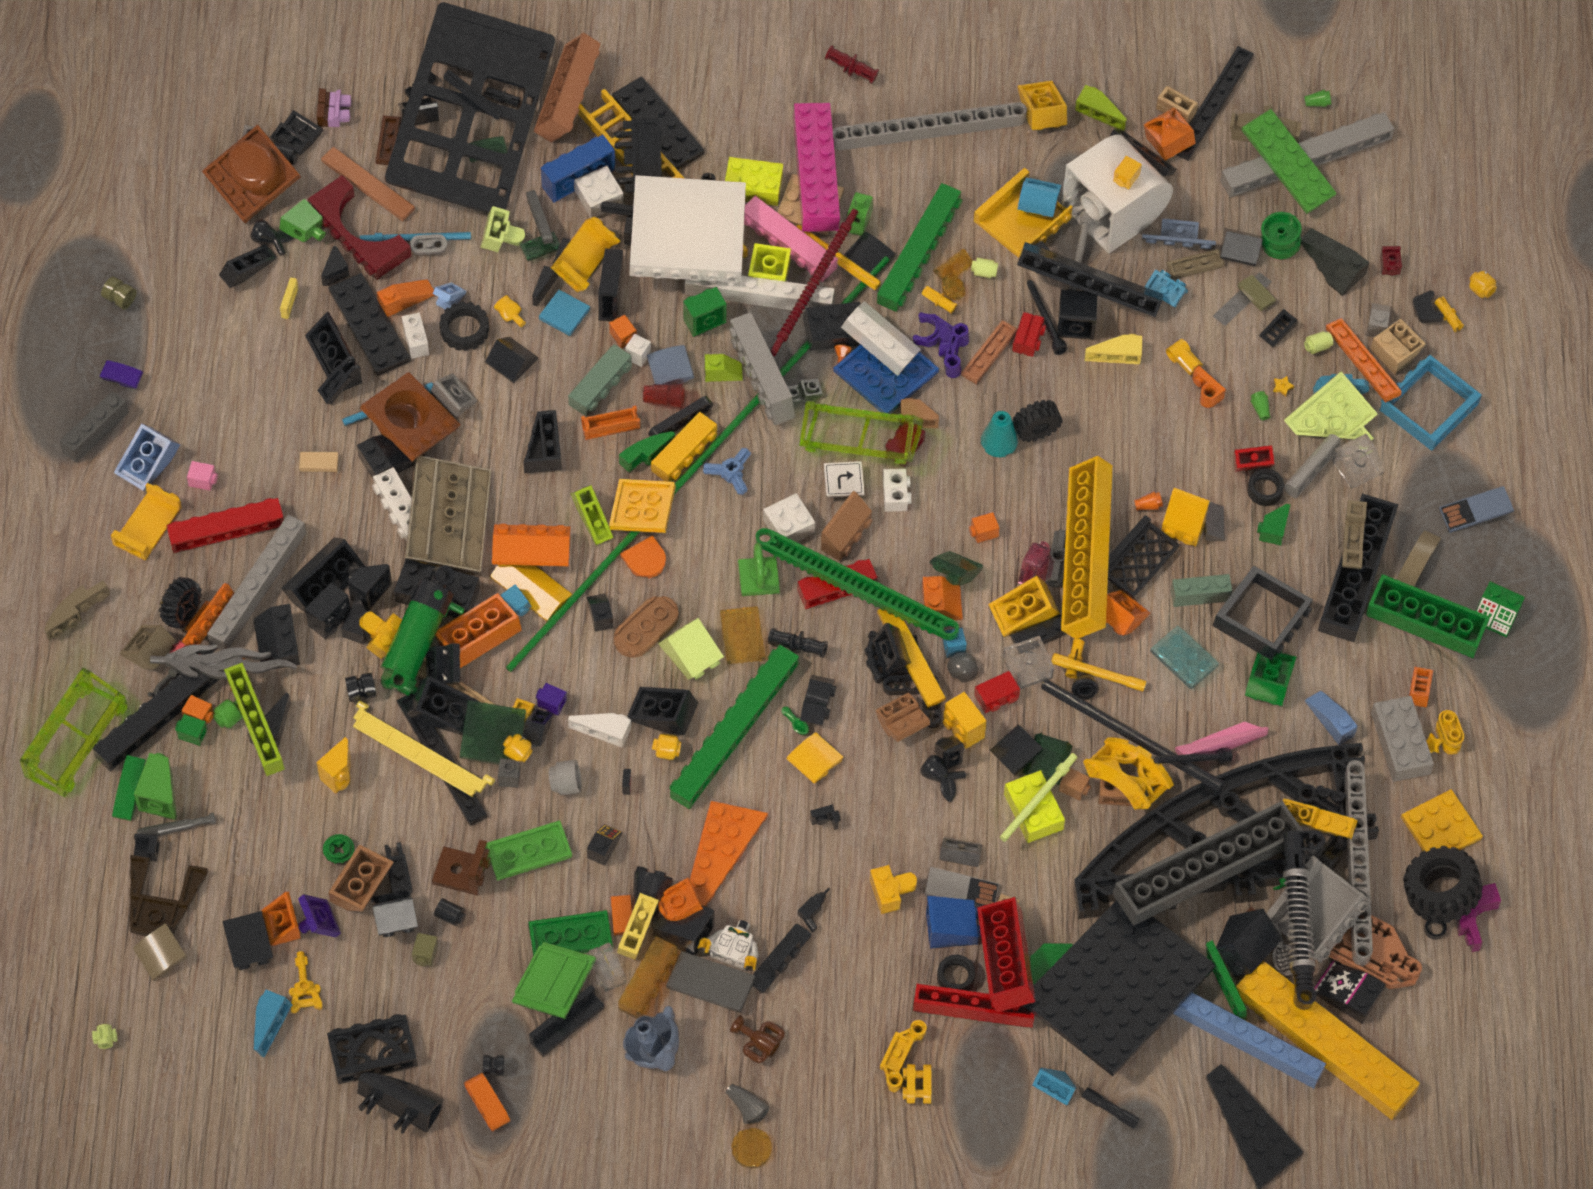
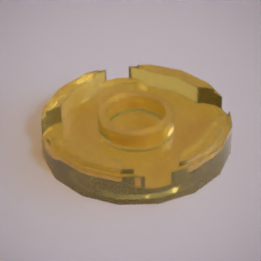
(751, 1148)

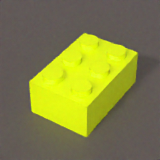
(761, 178)
(1045, 817)

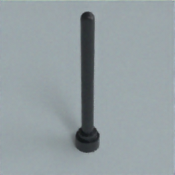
(1058, 345)
(1223, 756)

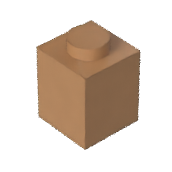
(1075, 784)

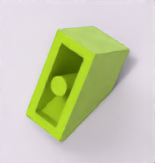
(722, 368)

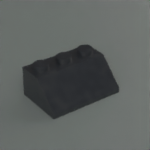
(277, 634)

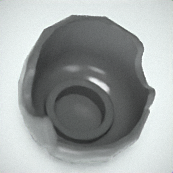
(962, 666)

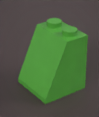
(156, 788)

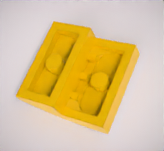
(814, 757)

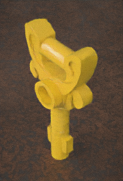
(304, 987)

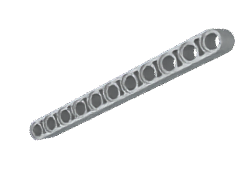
(977, 120)
(1359, 853)

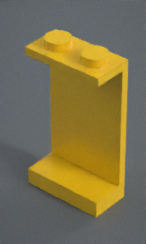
(584, 253)
(148, 522)

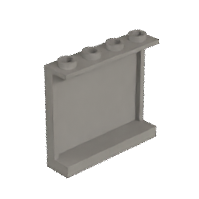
(1333, 906)

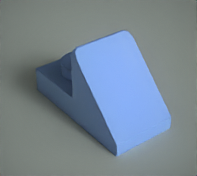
(448, 295)

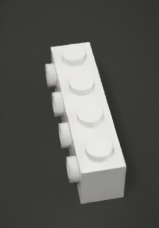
(394, 498)

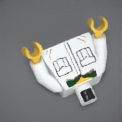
(732, 946)

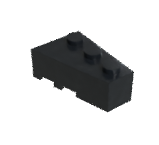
(544, 446)

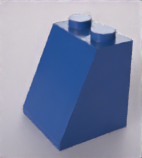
(951, 922)

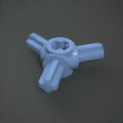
(734, 464)

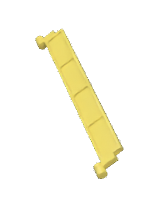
(418, 753)

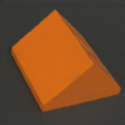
(281, 920)

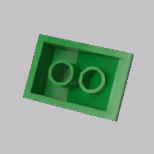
(1270, 678)

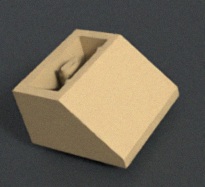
(1397, 346)

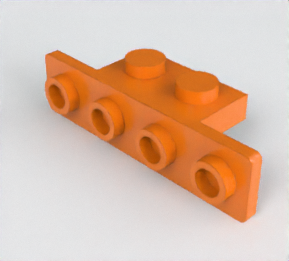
(206, 616)

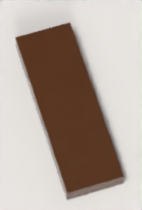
(387, 138)

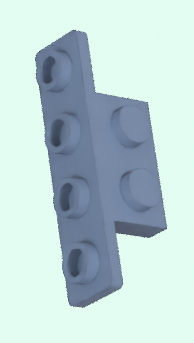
(1179, 232)

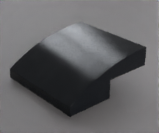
(297, 132)
(868, 252)
(444, 663)
(1016, 750)

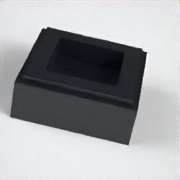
(626, 783)

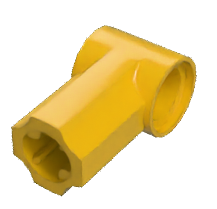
(1181, 353)

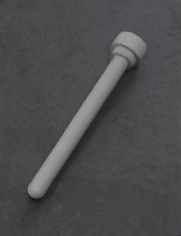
(1085, 221)

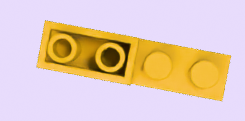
(1321, 820)

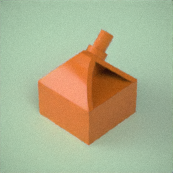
(1169, 133)

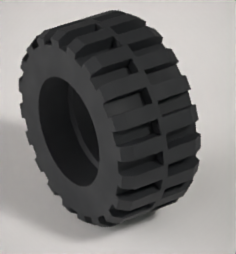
(1450, 903)

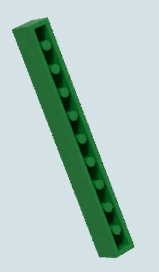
(733, 727)

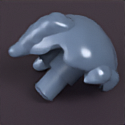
(653, 1041)

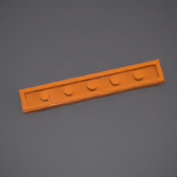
(1363, 360)

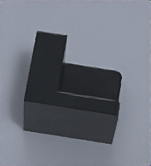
(147, 846)

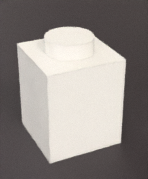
(638, 349)

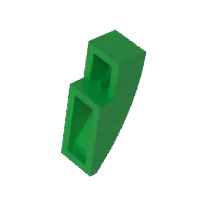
(644, 450)
(125, 801)

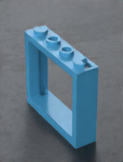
(1451, 380)

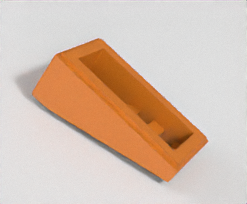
(1421, 698)

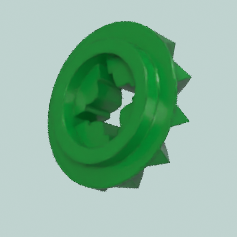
(338, 840)

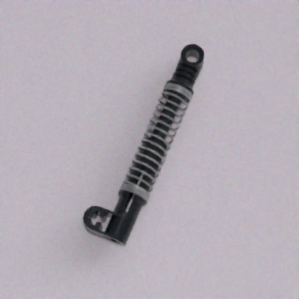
(1296, 876)

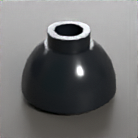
(1085, 687)

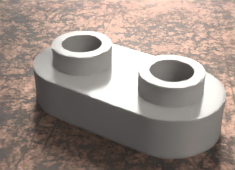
(428, 243)

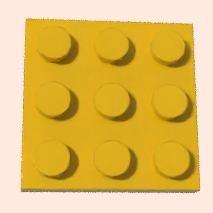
(642, 505)
(1442, 823)

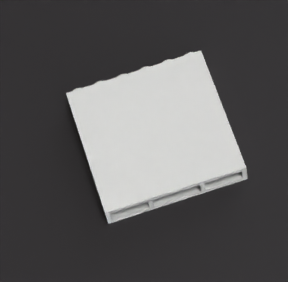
(687, 229)

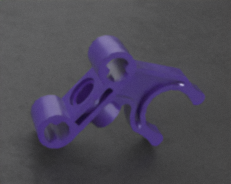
(950, 340)

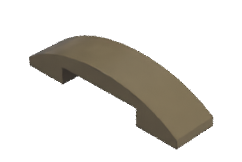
(1353, 534)
(1418, 558)

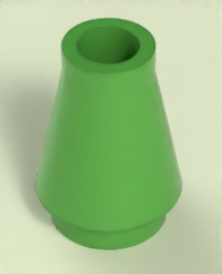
(1319, 99)
(1261, 404)

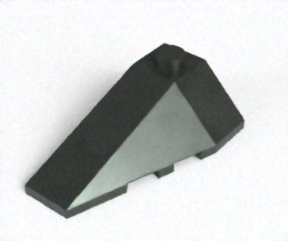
(1336, 261)

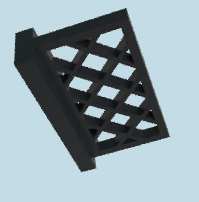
(1127, 544)

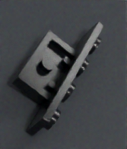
(780, 957)

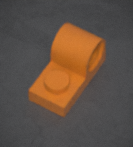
(1209, 387)

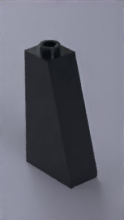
(610, 285)

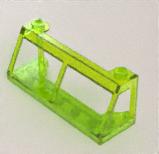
(900, 458)
(80, 688)

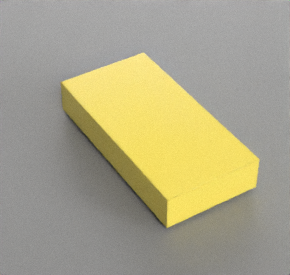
(289, 298)

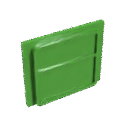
(553, 979)

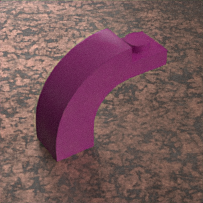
(1467, 925)

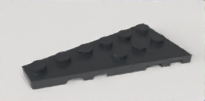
(1257, 1136)

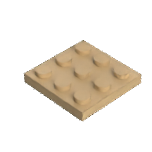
(790, 203)

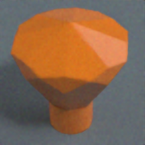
(842, 351)

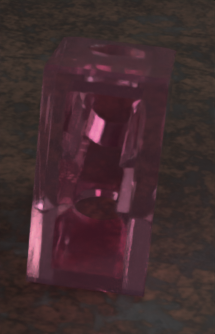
(1037, 557)

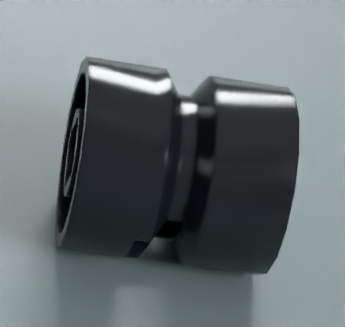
(360, 687)

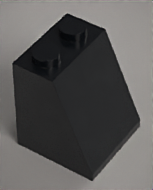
(1077, 314)
(685, 932)
(248, 940)
(1247, 941)

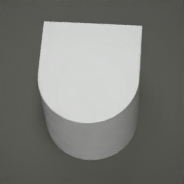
(1115, 209)

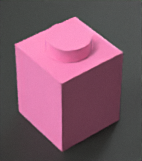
(201, 475)

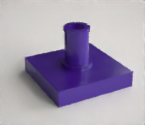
(318, 917)

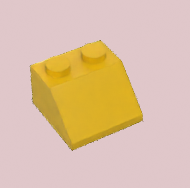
(335, 766)

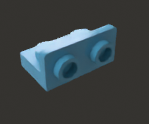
(1171, 290)

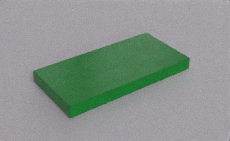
(572, 932)
(1225, 982)

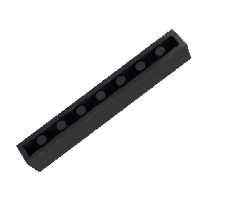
(1090, 279)
(149, 718)

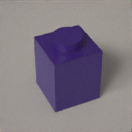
(551, 698)

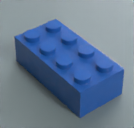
(560, 174)

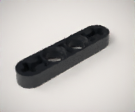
(682, 417)

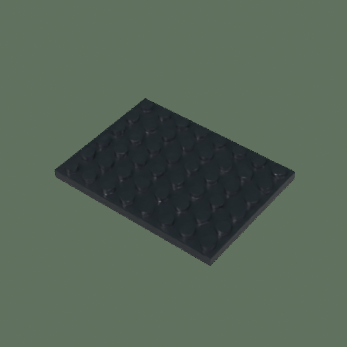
(1118, 986)

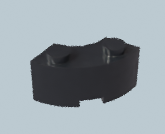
(817, 700)

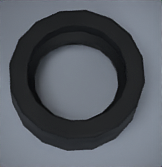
(1267, 474)
(956, 960)

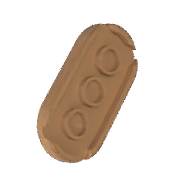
(646, 626)

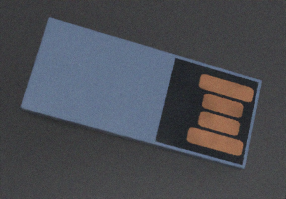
(1476, 509)

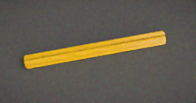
(847, 264)

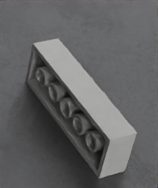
(762, 369)

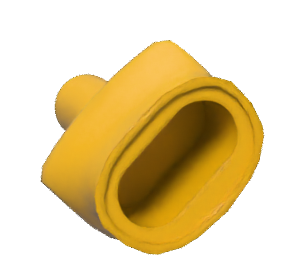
(509, 310)

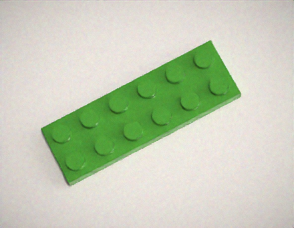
(1288, 161)

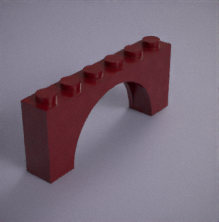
(376, 257)

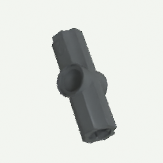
(1056, 567)

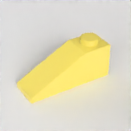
(1121, 349)
(637, 926)

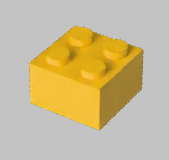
(964, 720)

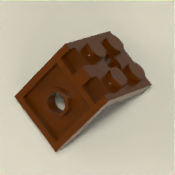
(472, 867)

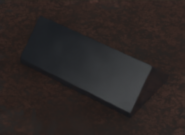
(330, 347)

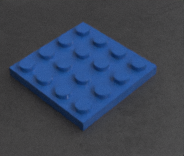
(880, 384)

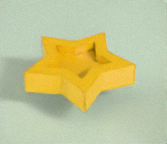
(1282, 385)
(1433, 743)

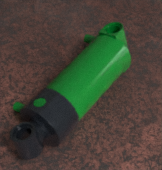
(417, 630)

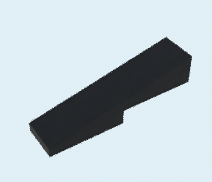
(547, 276)

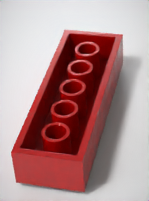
(1006, 954)

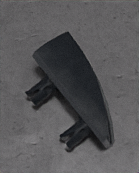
(400, 1098)

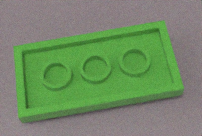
(529, 850)

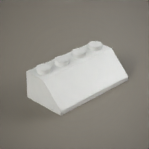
(880, 338)

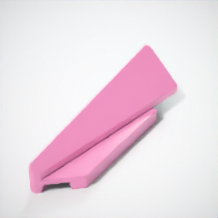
(1227, 738)

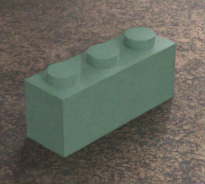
(1201, 590)

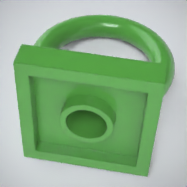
(758, 574)

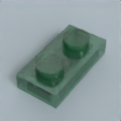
(535, 248)

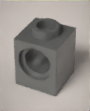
(509, 773)

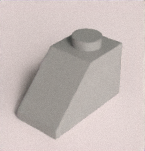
(1378, 319)

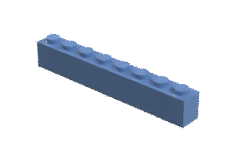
(1251, 1039)

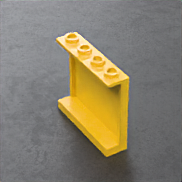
(1013, 226)

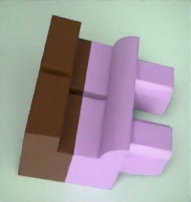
(329, 108)

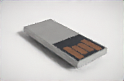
(960, 886)

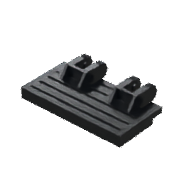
(642, 152)

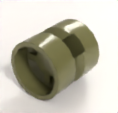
(117, 291)

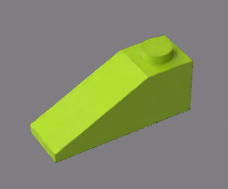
(1097, 106)
(592, 514)

